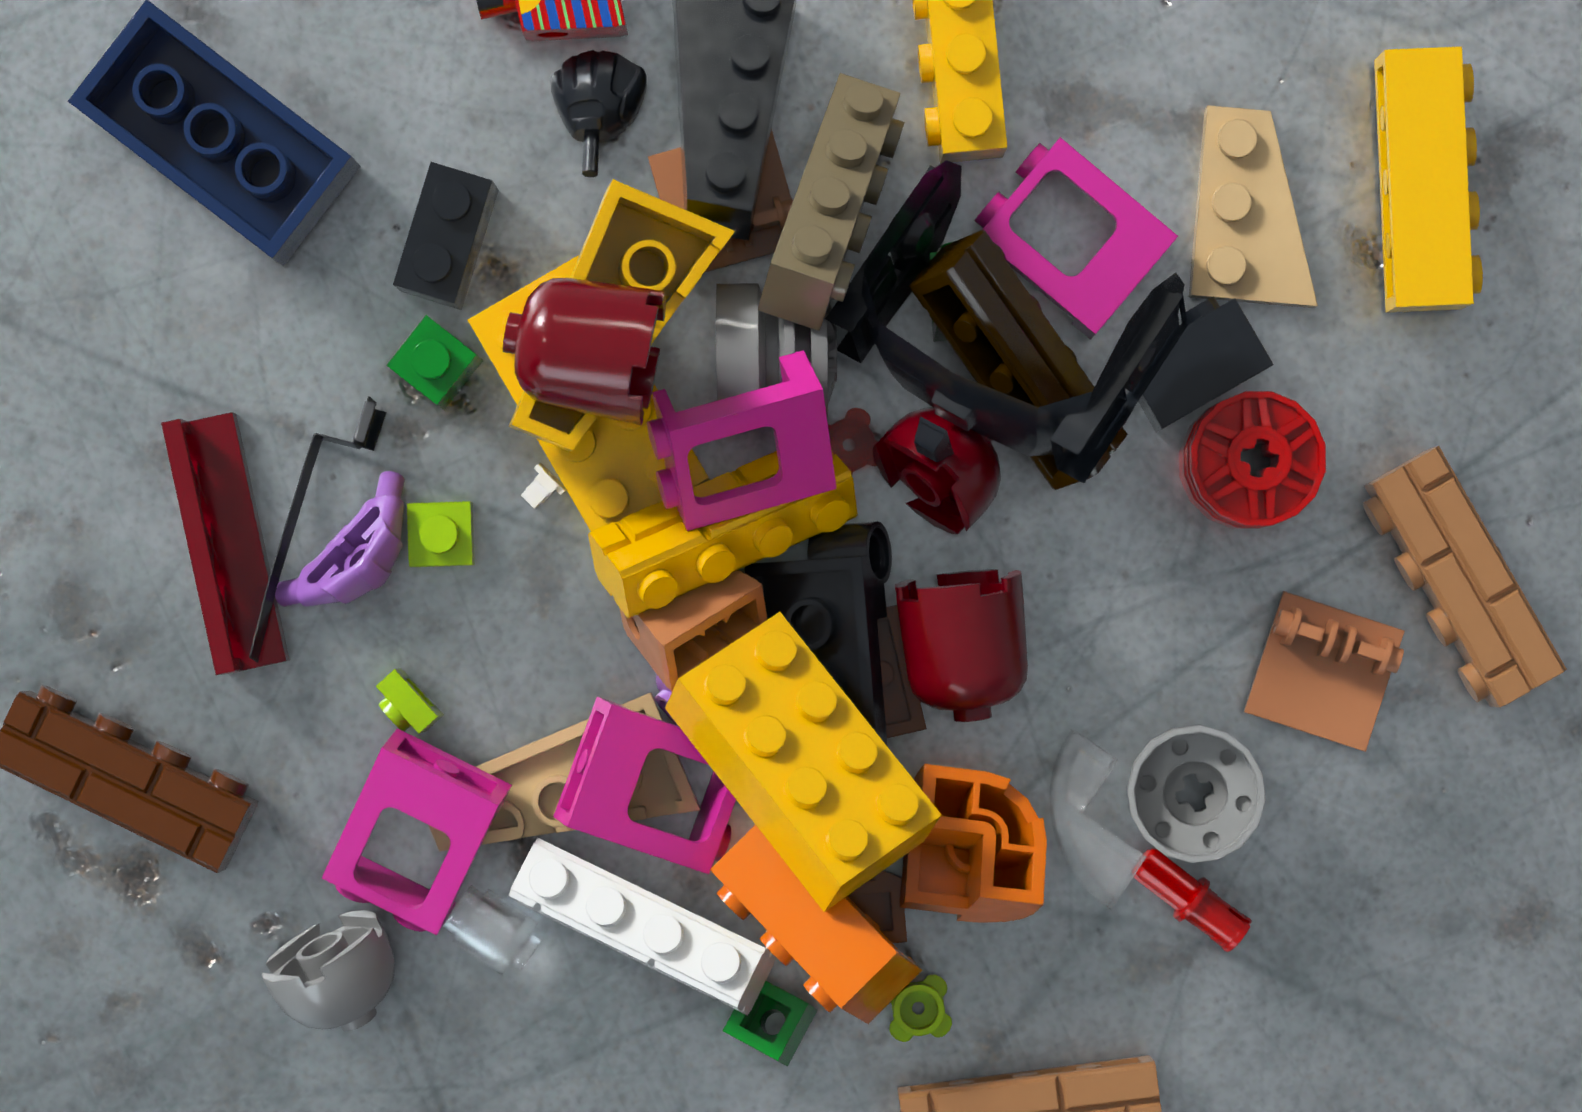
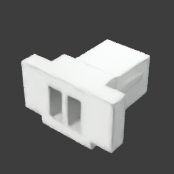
(542, 487)

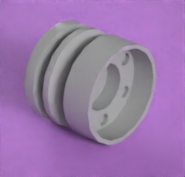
(753, 342)
(1229, 811)

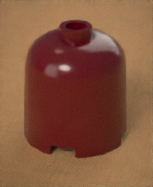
(587, 346)
(964, 641)

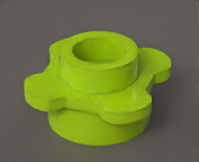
(931, 1020)

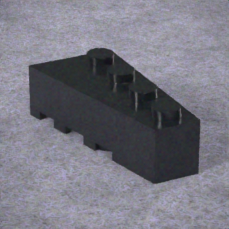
(728, 93)

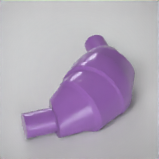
(357, 557)

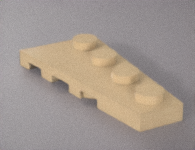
(541, 771)

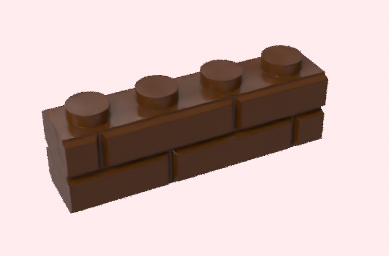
(124, 780)

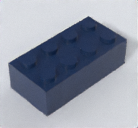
(214, 132)

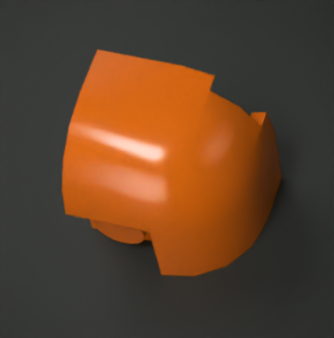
(981, 854)

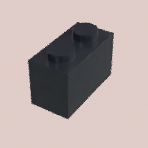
(446, 236)
(1207, 361)

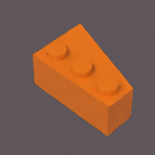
(839, 948)

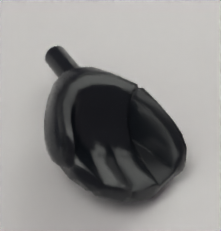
(597, 99)

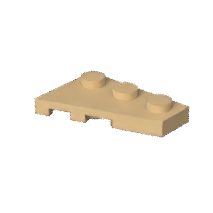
(1245, 216)

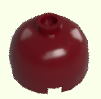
(950, 491)

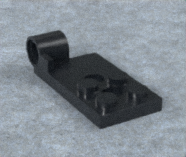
(836, 607)

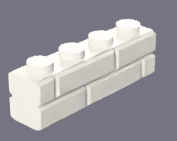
(642, 926)

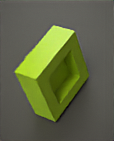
(440, 534)
(406, 703)

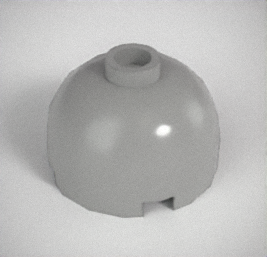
(334, 975)

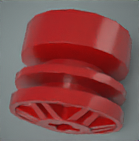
(1222, 483)

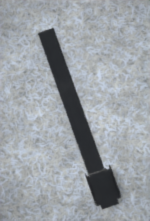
(364, 437)

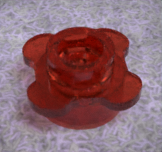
(854, 427)

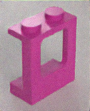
(1116, 267)
(801, 438)
(607, 774)
(435, 791)

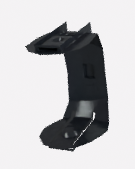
(1071, 429)

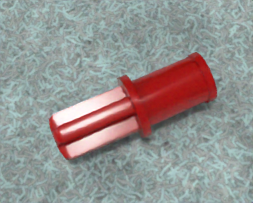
(1193, 900)

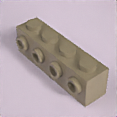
(828, 204)

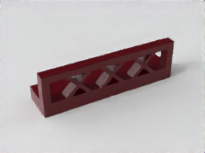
(223, 539)

